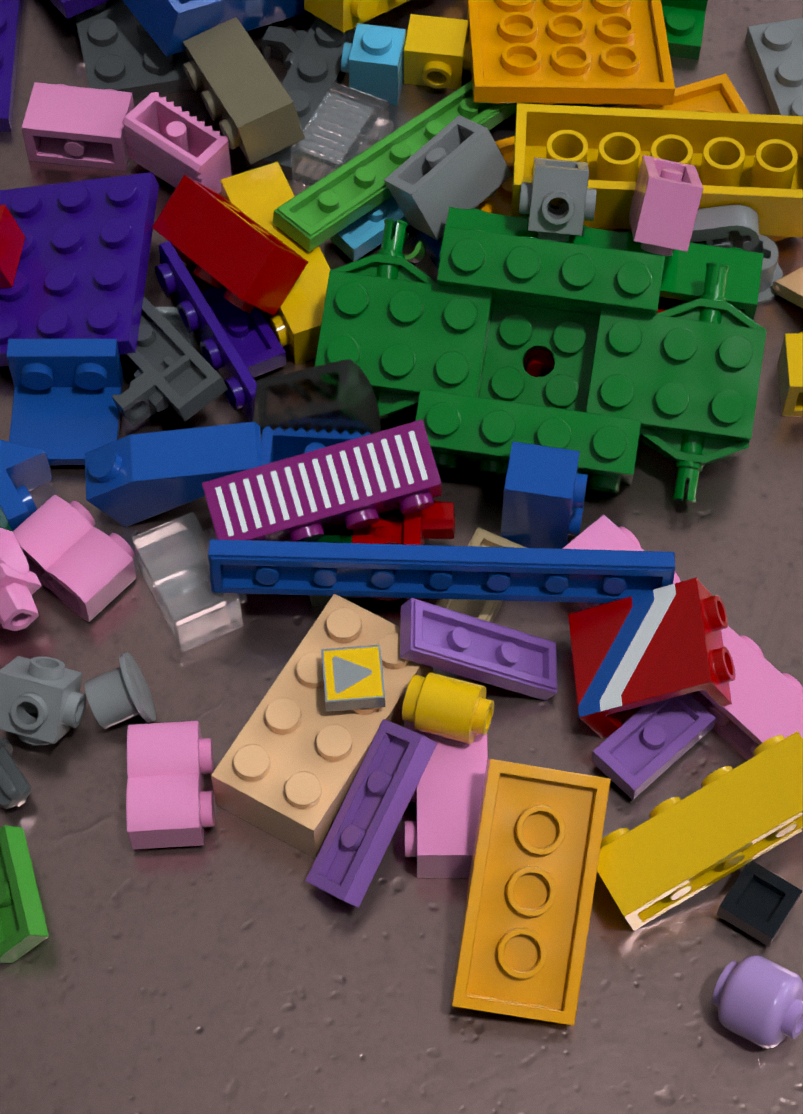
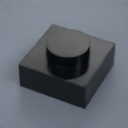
(759, 902)

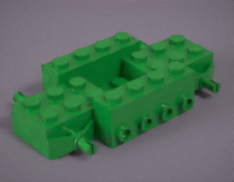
(619, 372)

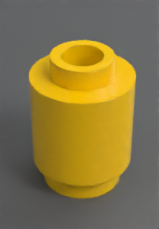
(447, 707)

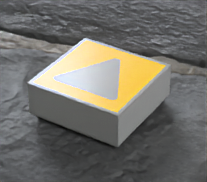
(353, 678)

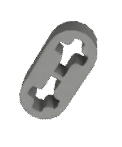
(727, 227)

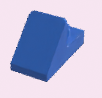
(20, 472)

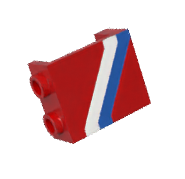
(649, 652)

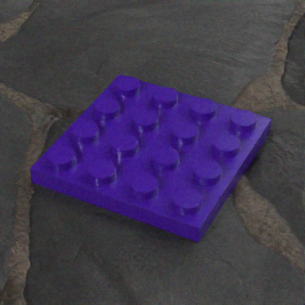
(80, 260)

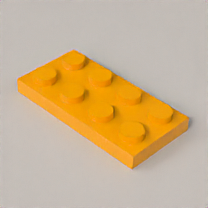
(530, 892)

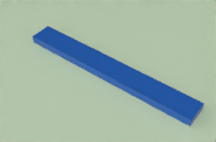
(435, 571)

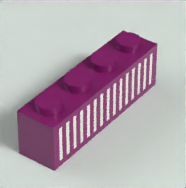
(327, 488)

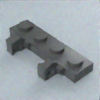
(312, 66)
(166, 373)

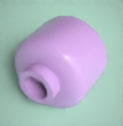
(760, 1001)

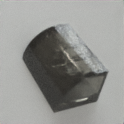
(320, 399)

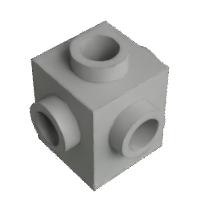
(557, 180)
(40, 699)

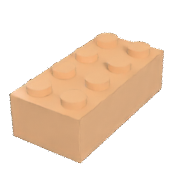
(292, 755)

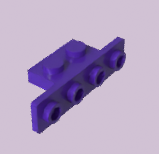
(230, 338)

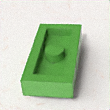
(20, 904)

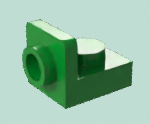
(684, 26)

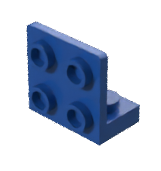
(65, 395)

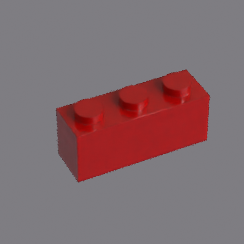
(229, 247)

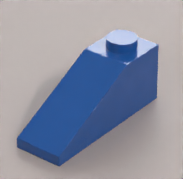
(166, 468)

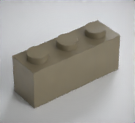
(241, 91)

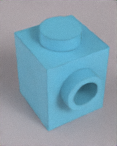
(376, 61)

